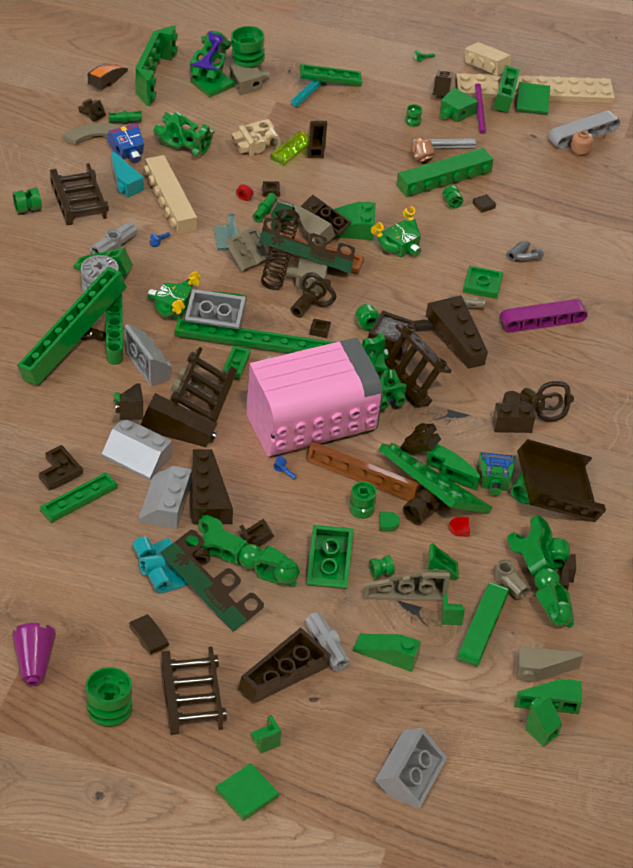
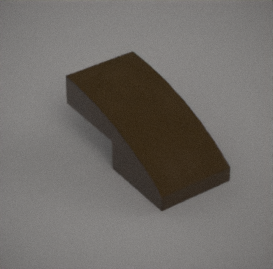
(569, 571)
(149, 633)

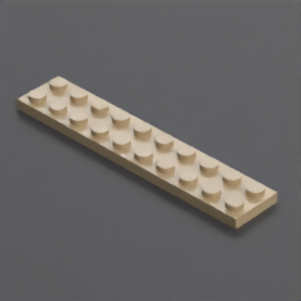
(561, 88)

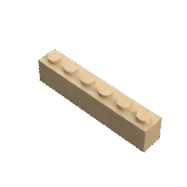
(170, 194)

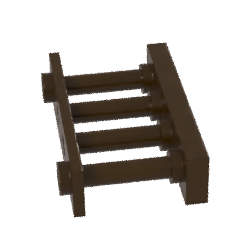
(65, 201)
(220, 390)
(413, 390)
(175, 700)

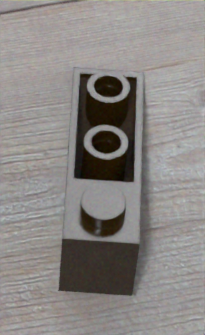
(327, 213)

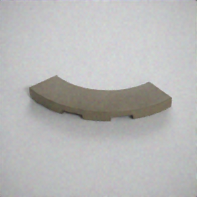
(87, 131)

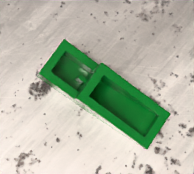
(453, 466)

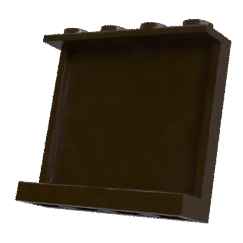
(558, 480)

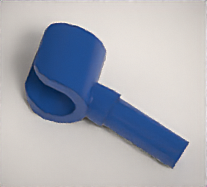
(155, 240)
(280, 464)

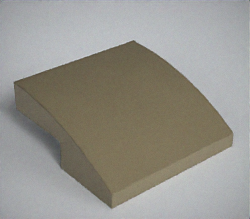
(247, 249)

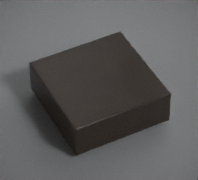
(271, 187)
(484, 203)
(320, 328)

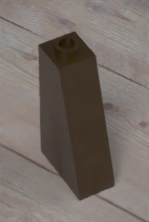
(178, 422)

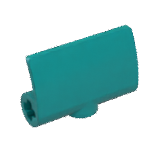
(155, 566)

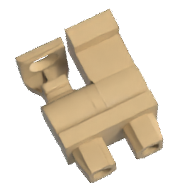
(255, 137)

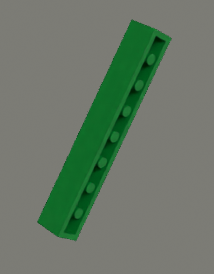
(71, 326)

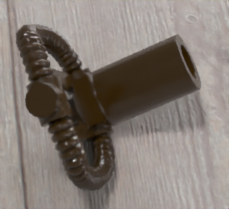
(309, 297)
(538, 400)

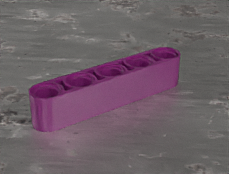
(543, 315)

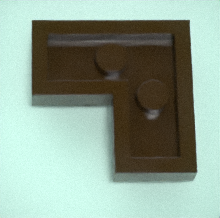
(421, 439)
(63, 468)

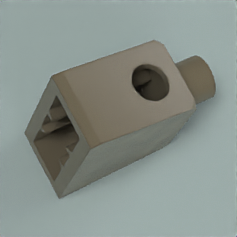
(247, 78)
(304, 267)

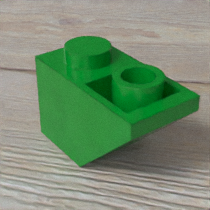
(543, 720)

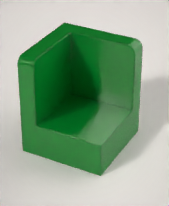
(451, 613)
(268, 736)

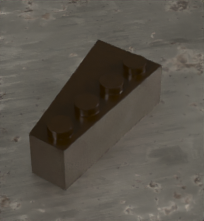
(458, 328)
(209, 489)
(285, 665)

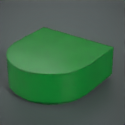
(388, 521)

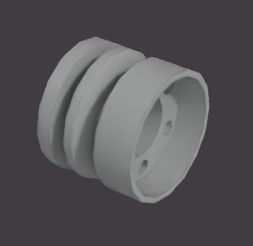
(93, 267)

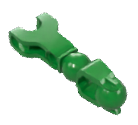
(538, 558)
(268, 563)

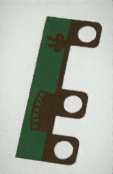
(309, 251)
(207, 587)

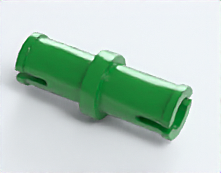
(125, 116)
(264, 207)

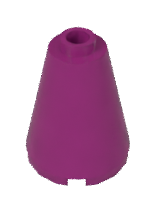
(33, 651)

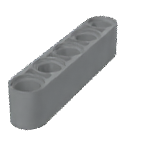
(595, 125)

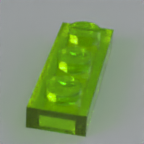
(290, 148)

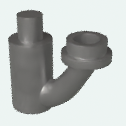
(519, 250)

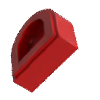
(460, 526)

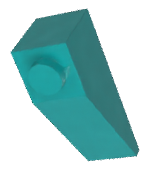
(127, 178)

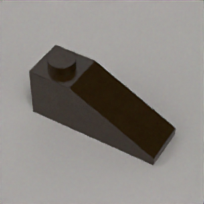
(442, 83)
(130, 404)

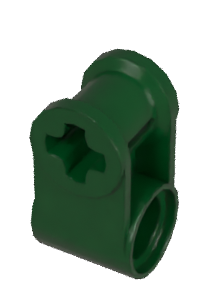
(279, 206)

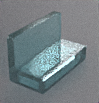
(223, 232)

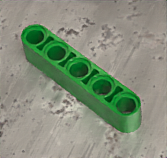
(114, 332)
(483, 624)

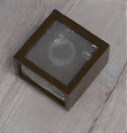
(386, 324)

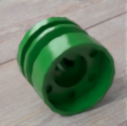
(248, 46)
(109, 696)

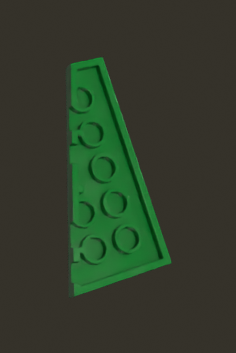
(436, 482)

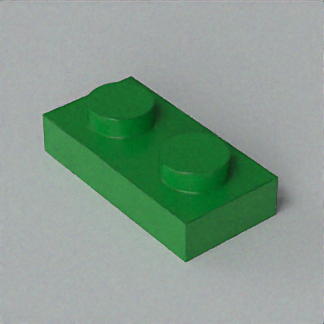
(238, 359)

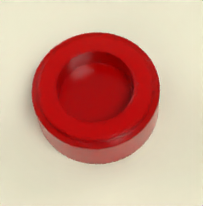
(244, 192)

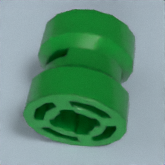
(413, 115)
(453, 197)
(381, 566)

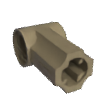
(507, 576)

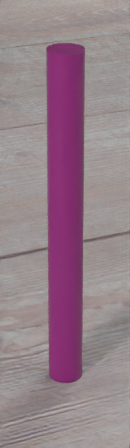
(481, 119)

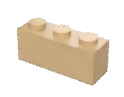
(487, 58)

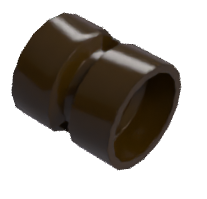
(421, 507)

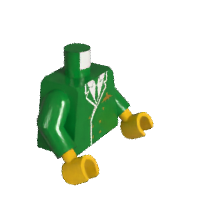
(401, 237)
(173, 298)

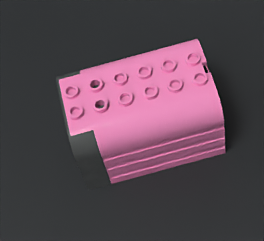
(313, 396)

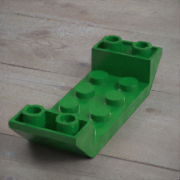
(160, 46)

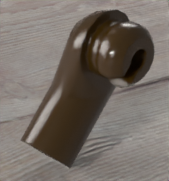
(94, 333)

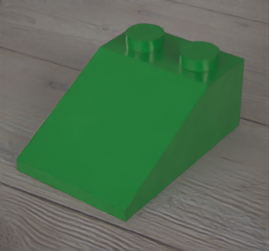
(362, 220)
(330, 556)

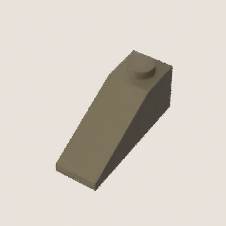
(314, 224)
(541, 663)

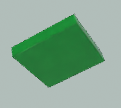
(215, 88)
(533, 98)
(483, 282)
(247, 791)

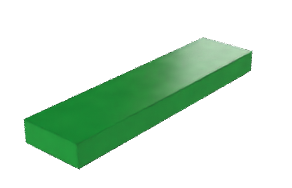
(330, 75)
(78, 497)

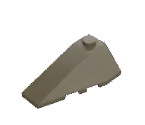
(414, 586)

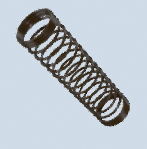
(275, 273)

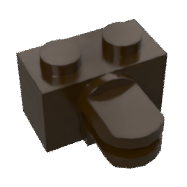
(513, 415)

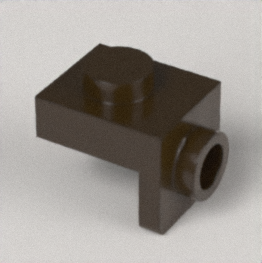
(94, 108)
(257, 534)

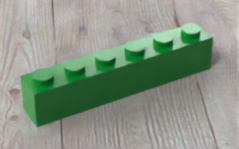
(444, 172)

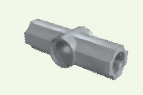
(114, 238)
(328, 639)

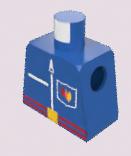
(127, 142)

